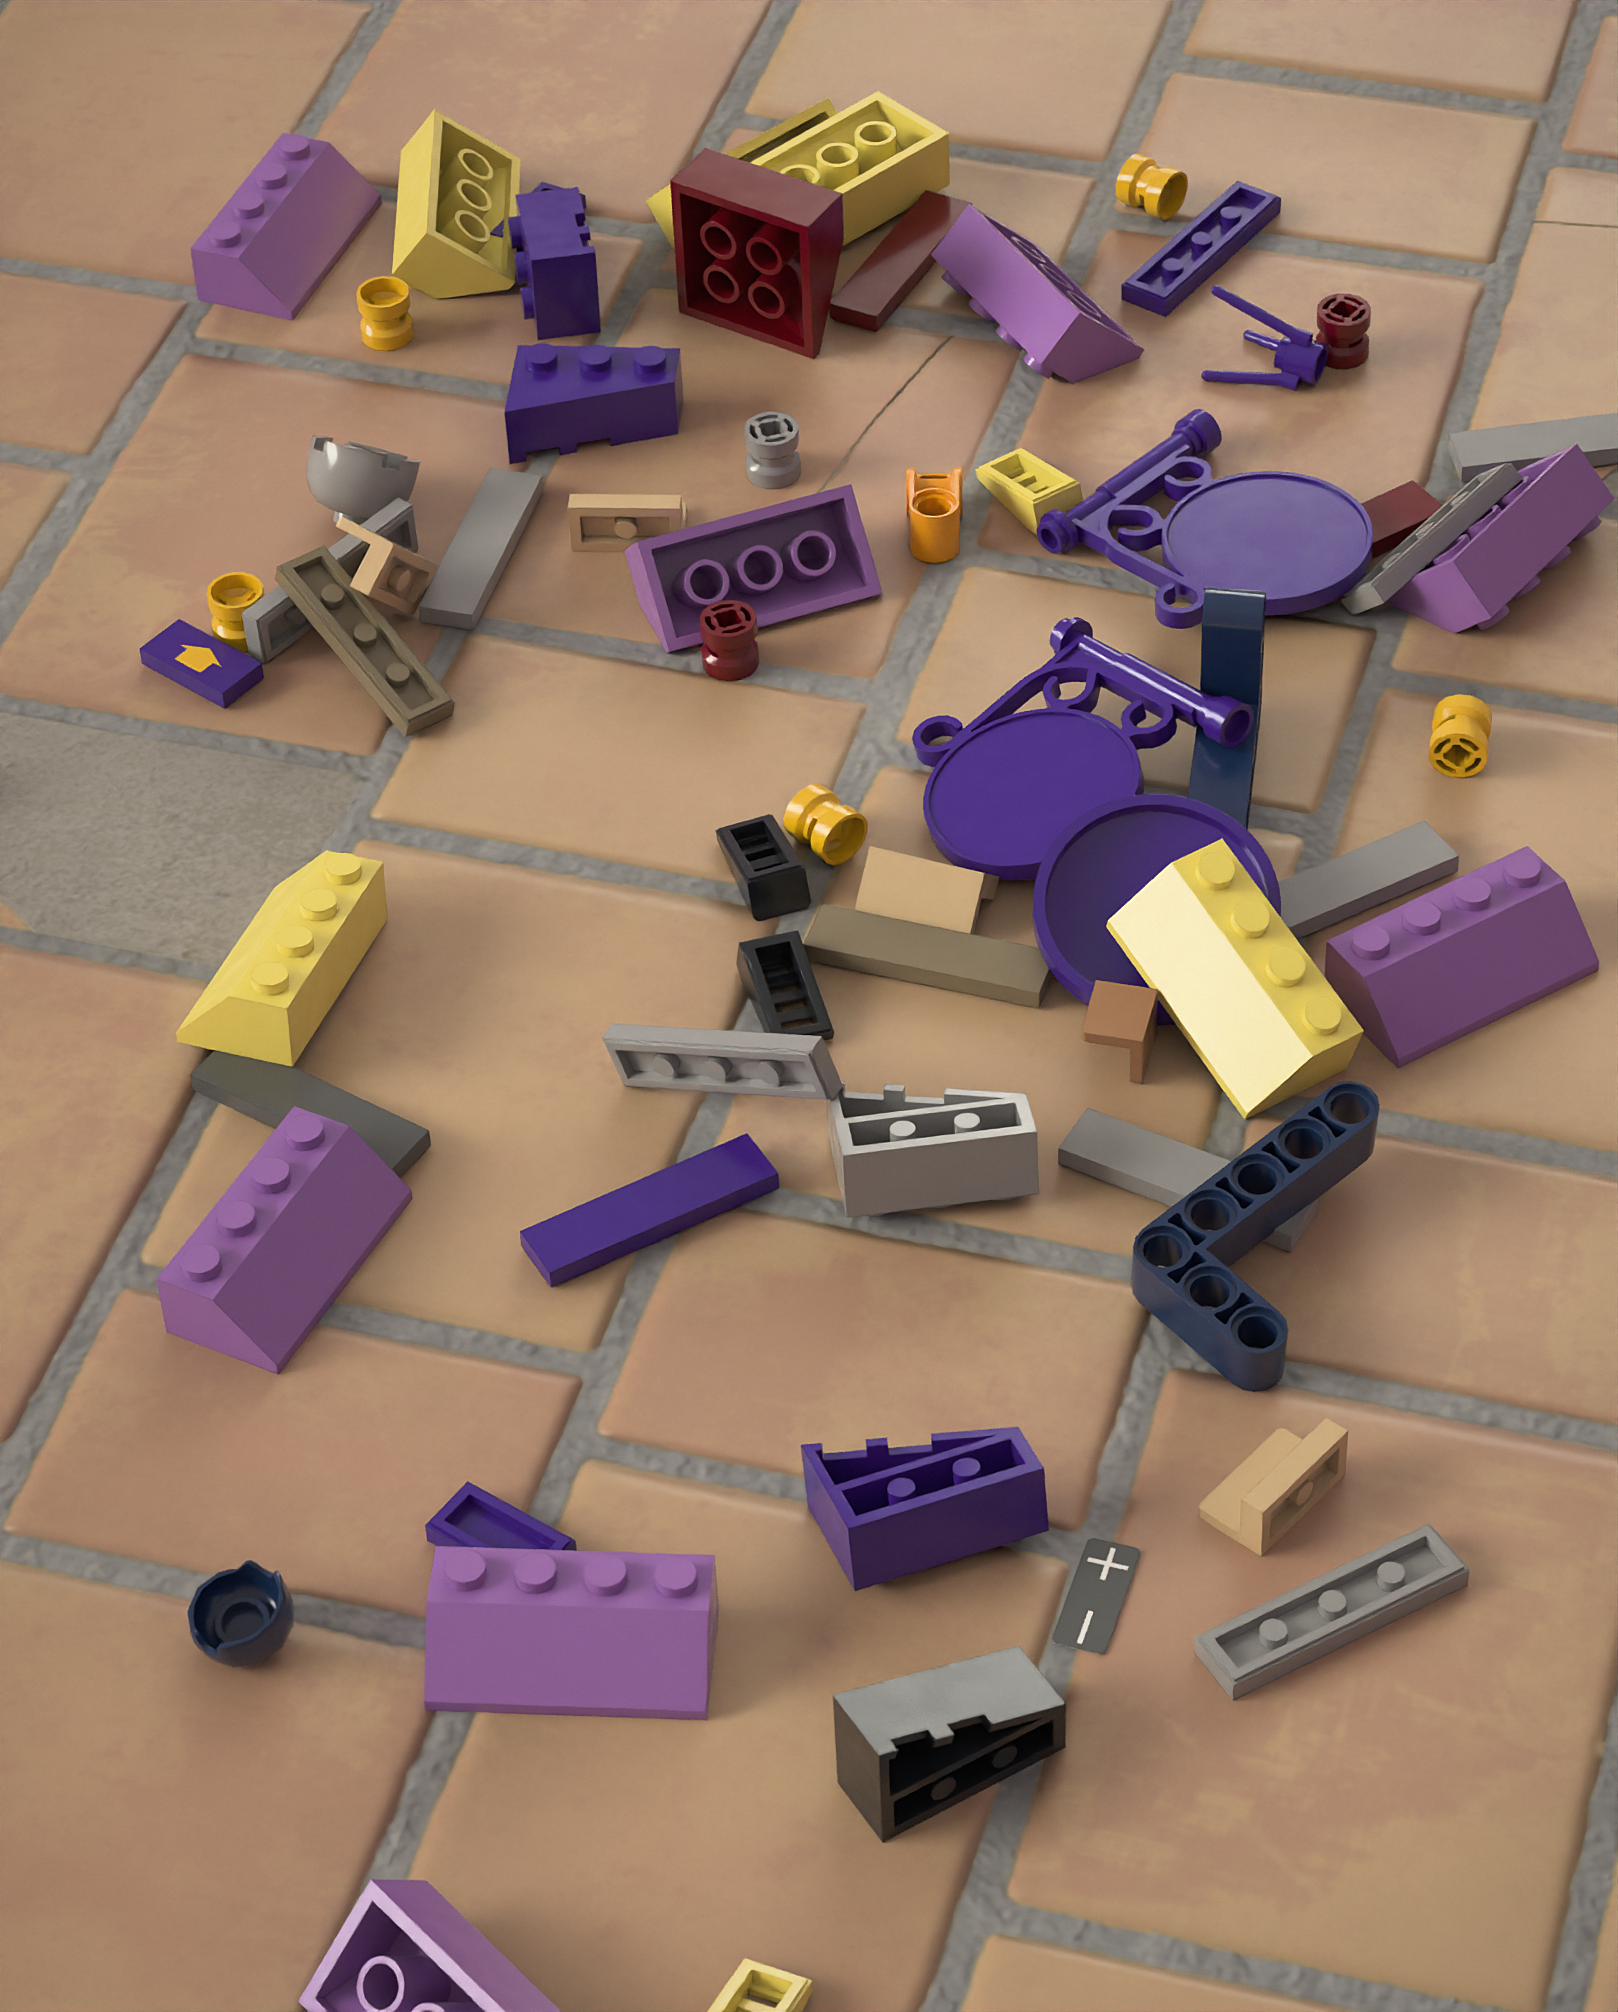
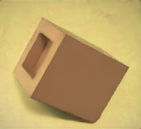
(1125, 1019)

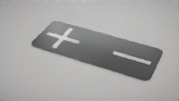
(1096, 1596)

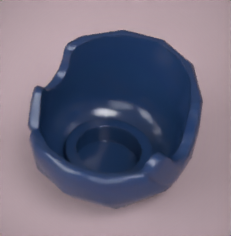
(241, 1615)

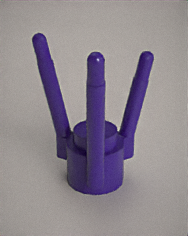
(1295, 355)

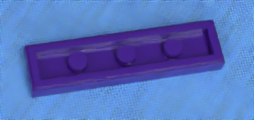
(1200, 248)
(649, 1210)

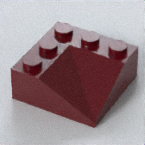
(756, 250)

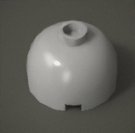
(357, 477)

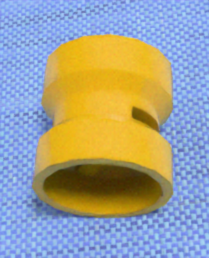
(1148, 185)
(385, 315)
(227, 599)
(1460, 736)
(817, 819)

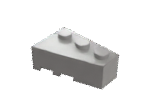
(929, 1150)

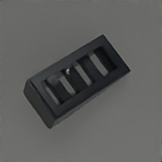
(767, 873)
(774, 954)

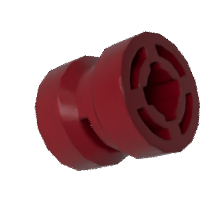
(1341, 322)
(729, 640)

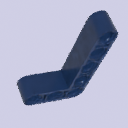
(1233, 667)
(1242, 1209)

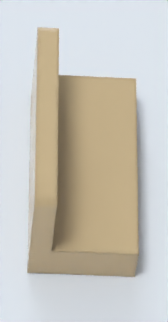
(621, 520)
(390, 570)
(923, 890)
(1277, 1485)

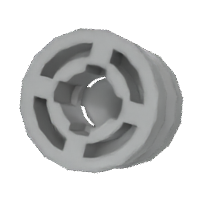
(772, 450)

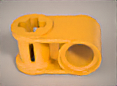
(934, 514)

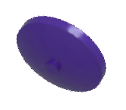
(1108, 860)

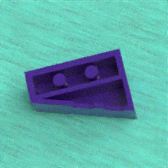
(555, 263)
(590, 395)
(924, 1503)

